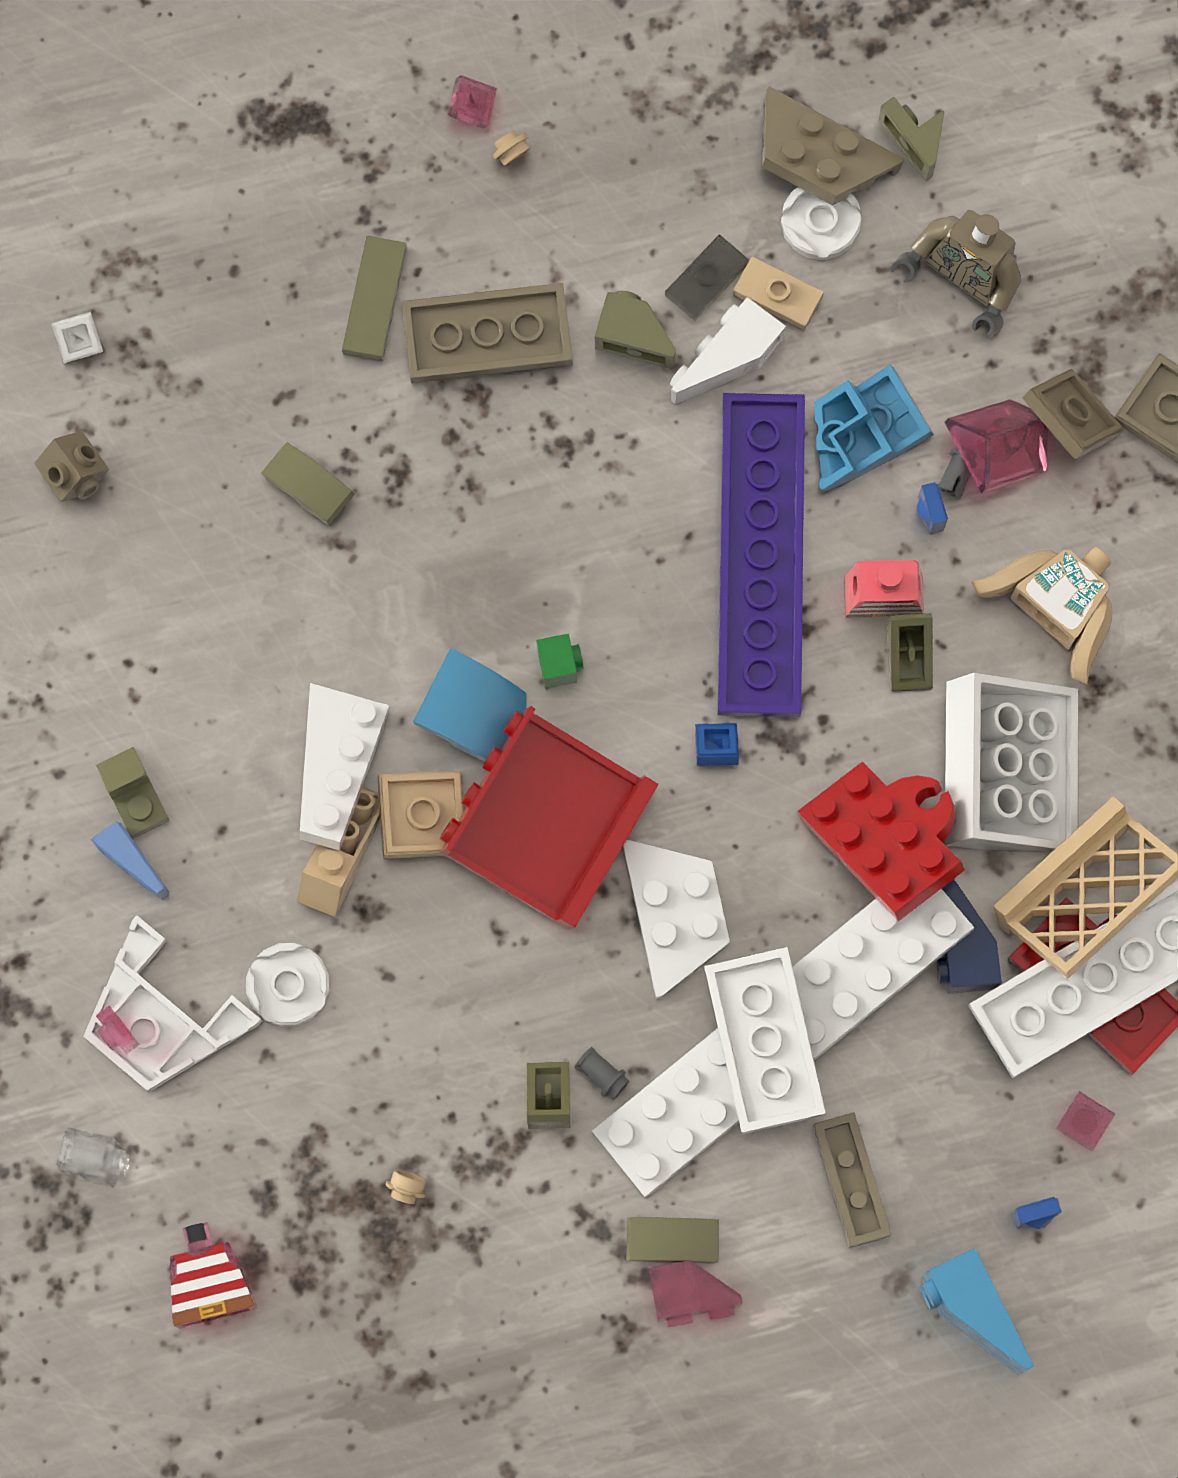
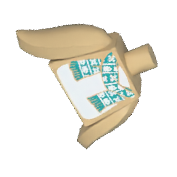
(1062, 597)

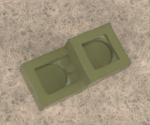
(307, 483)
(672, 1239)

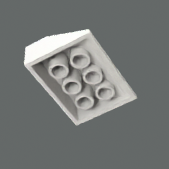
(1011, 763)

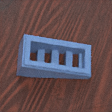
(124, 852)

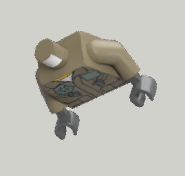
(973, 257)

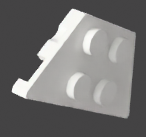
(676, 912)

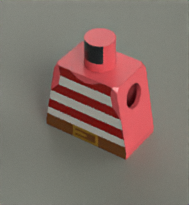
(884, 589)

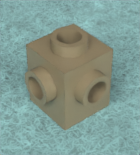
(72, 466)

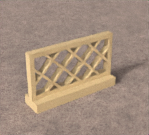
(1060, 871)

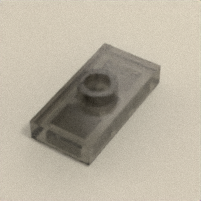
(707, 277)

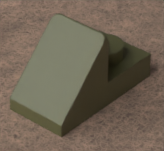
(917, 143)
(132, 792)

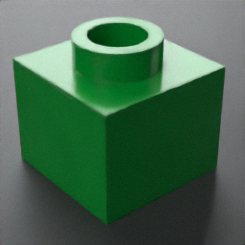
(559, 660)

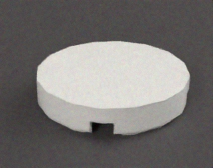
(818, 227)
(287, 985)

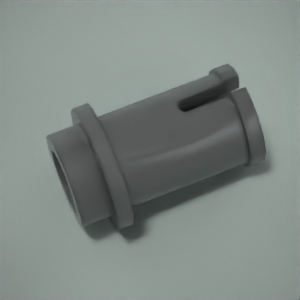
(955, 475)
(602, 1073)

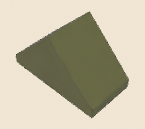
(910, 651)
(548, 1095)

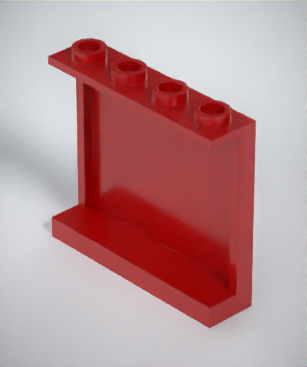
(546, 818)

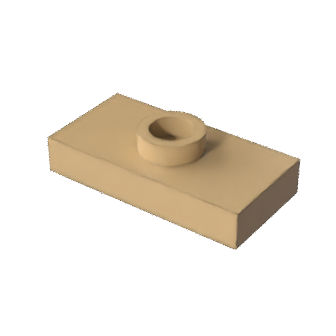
(778, 293)

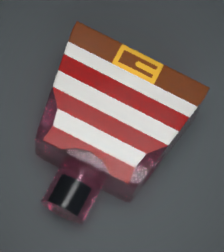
(207, 1280)

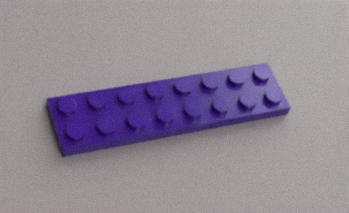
(761, 555)

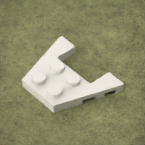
(166, 1035)

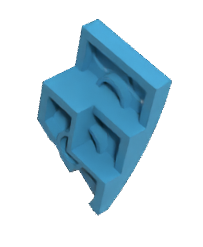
(865, 427)
(470, 705)

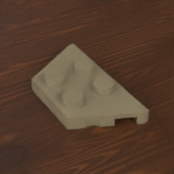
(819, 151)

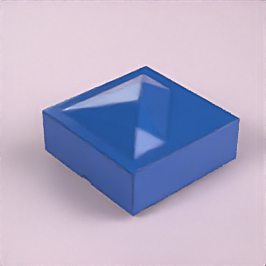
(931, 508)
(716, 744)
(1037, 1214)

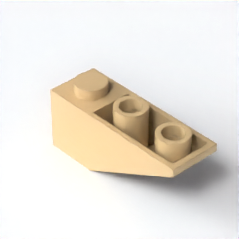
(332, 871)

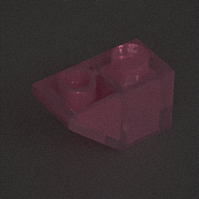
(689, 1290)

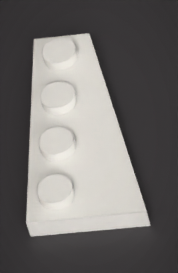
(338, 754)

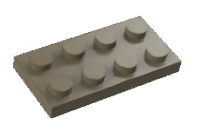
(487, 332)

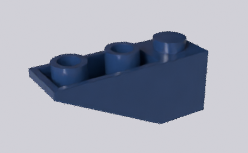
(975, 959)

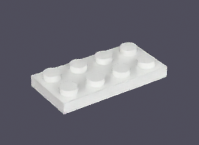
(765, 1040)

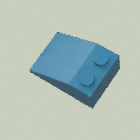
(972, 1305)

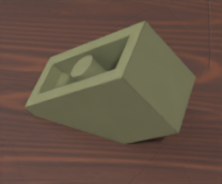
(633, 331)

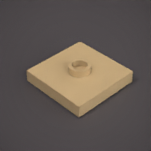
(417, 811)

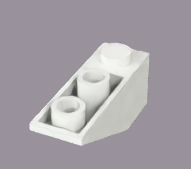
(736, 350)

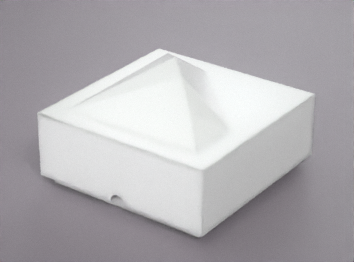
(77, 337)

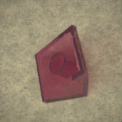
(1000, 443)

